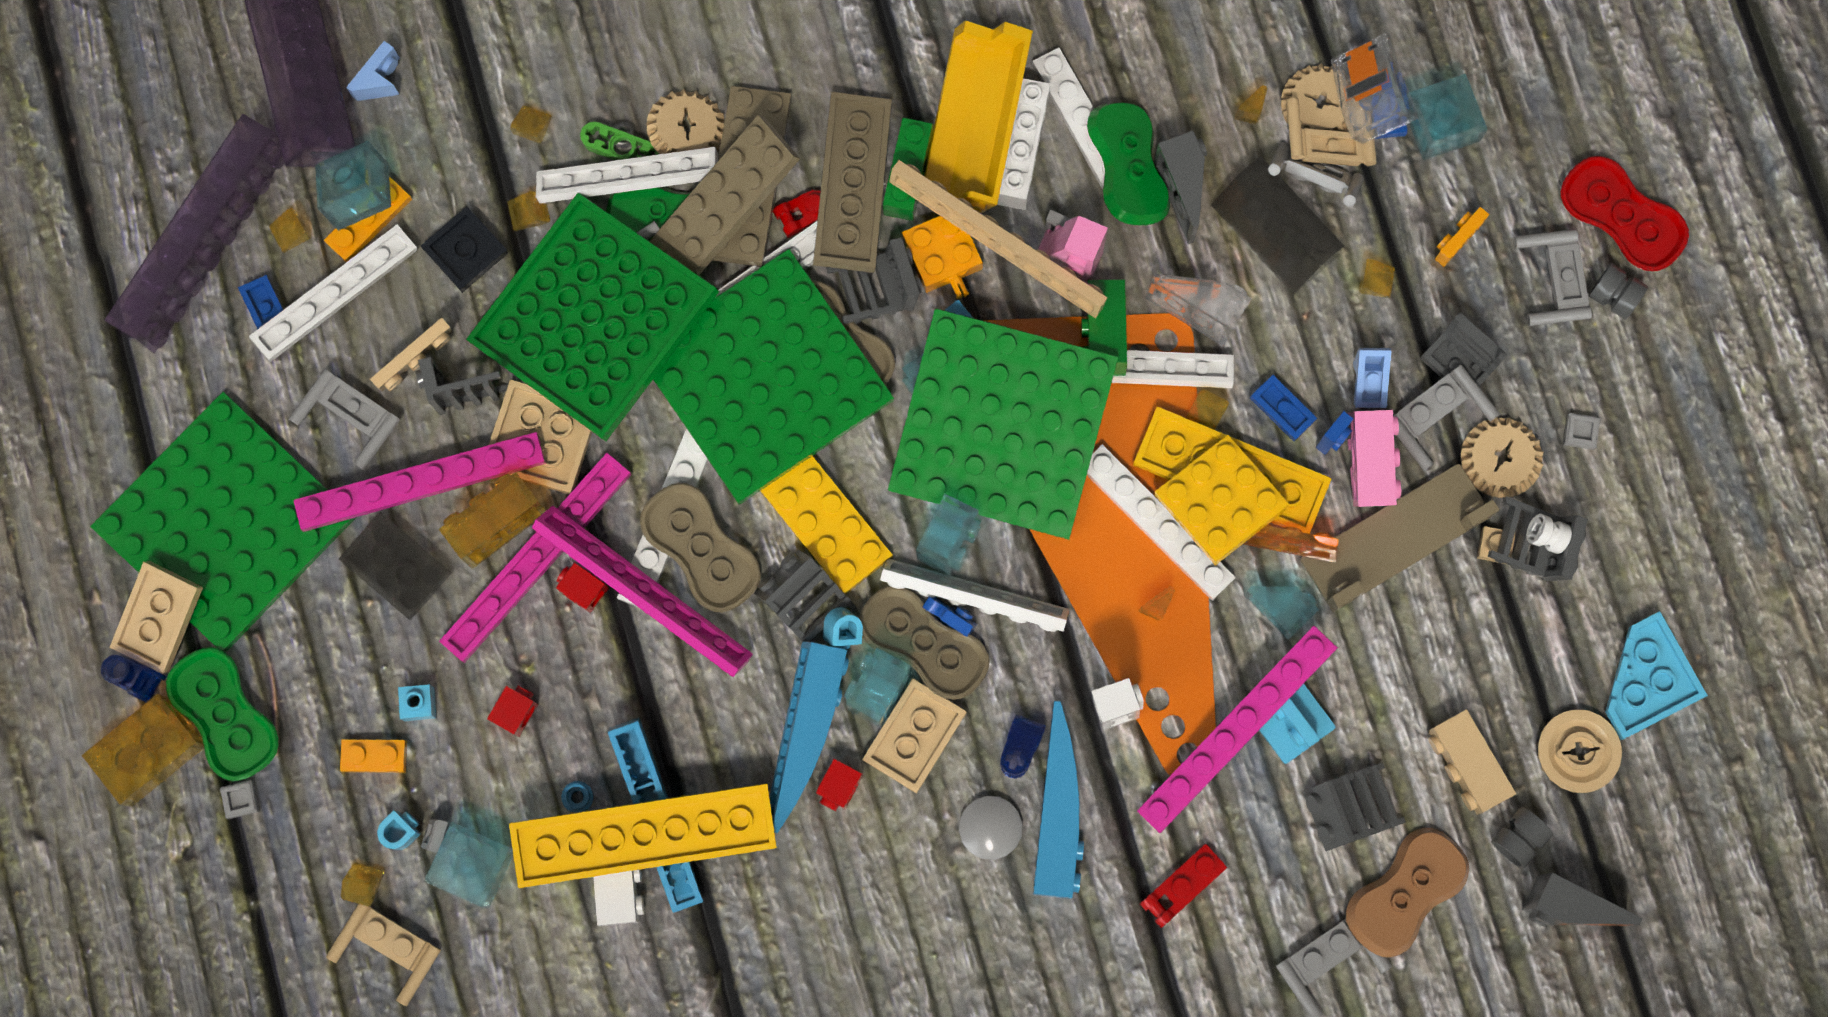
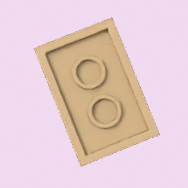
(390, 375)
(156, 617)
(914, 736)

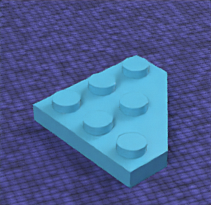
(1650, 678)

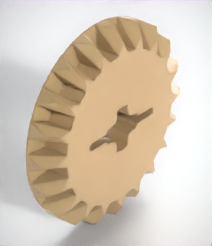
(1311, 84)
(670, 112)
(1511, 477)
(1590, 732)

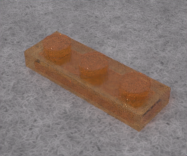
(1295, 542)

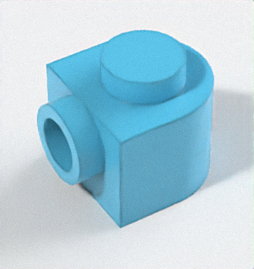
(842, 628)
(398, 830)

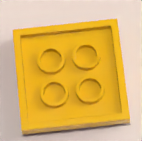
(1221, 499)

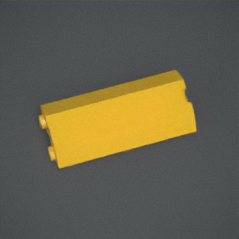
(978, 111)

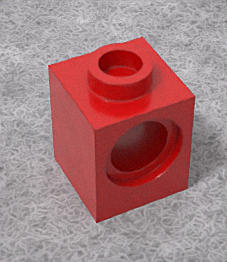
(581, 587)
(513, 710)
(838, 785)

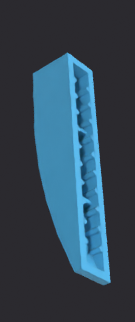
(807, 724)
(646, 785)
(1060, 817)

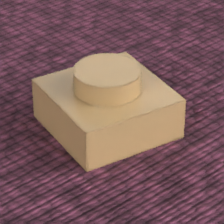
(1490, 541)

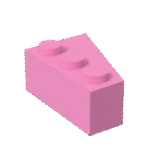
(1076, 246)
(1374, 458)

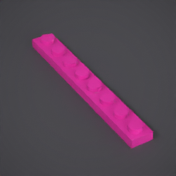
(419, 481)
(531, 561)
(642, 591)
(1237, 729)

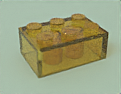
(492, 519)
(143, 750)

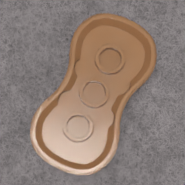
(1391, 909)

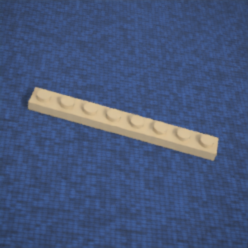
(1006, 244)

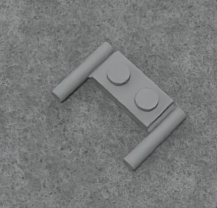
(1325, 175)
(1565, 276)
(1435, 405)
(351, 407)
(1318, 958)

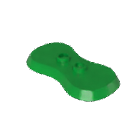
(1131, 182)
(642, 207)
(234, 733)

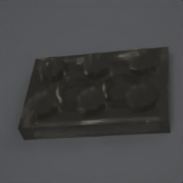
(395, 566)

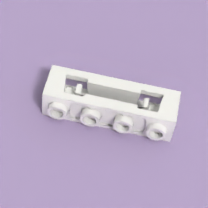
(1024, 144)
(1118, 703)

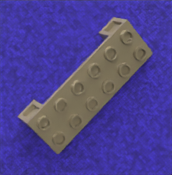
(1399, 536)

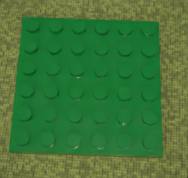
(592, 316)
(769, 378)
(1003, 422)
(221, 517)

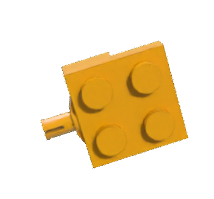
(942, 254)

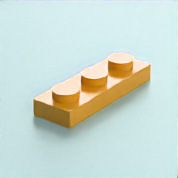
(355, 237)

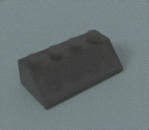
(1277, 226)

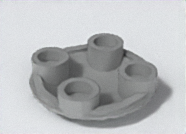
(990, 827)

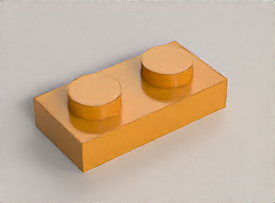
(1452, 244)
(373, 756)

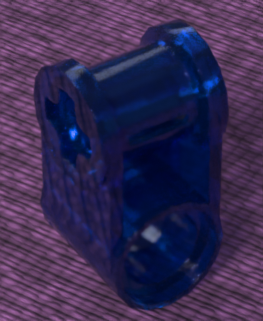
(137, 679)
(1023, 742)

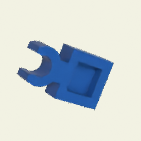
(957, 618)

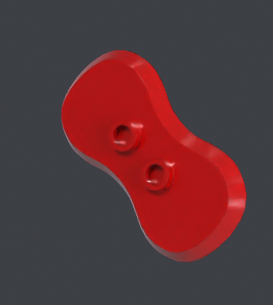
(1645, 230)

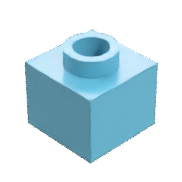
(426, 708)

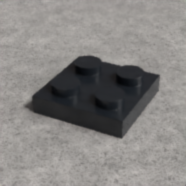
(464, 249)

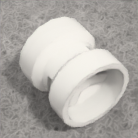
(1549, 533)

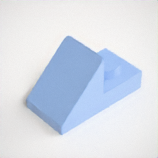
(370, 80)
(1372, 377)

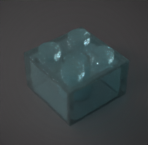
(1446, 117)
(353, 185)
(948, 534)
(878, 687)
(469, 865)

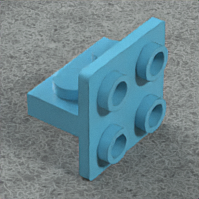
(1297, 726)

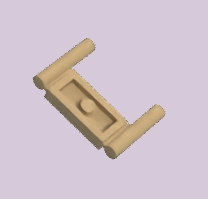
(1325, 145)
(390, 940)

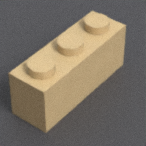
(1470, 763)

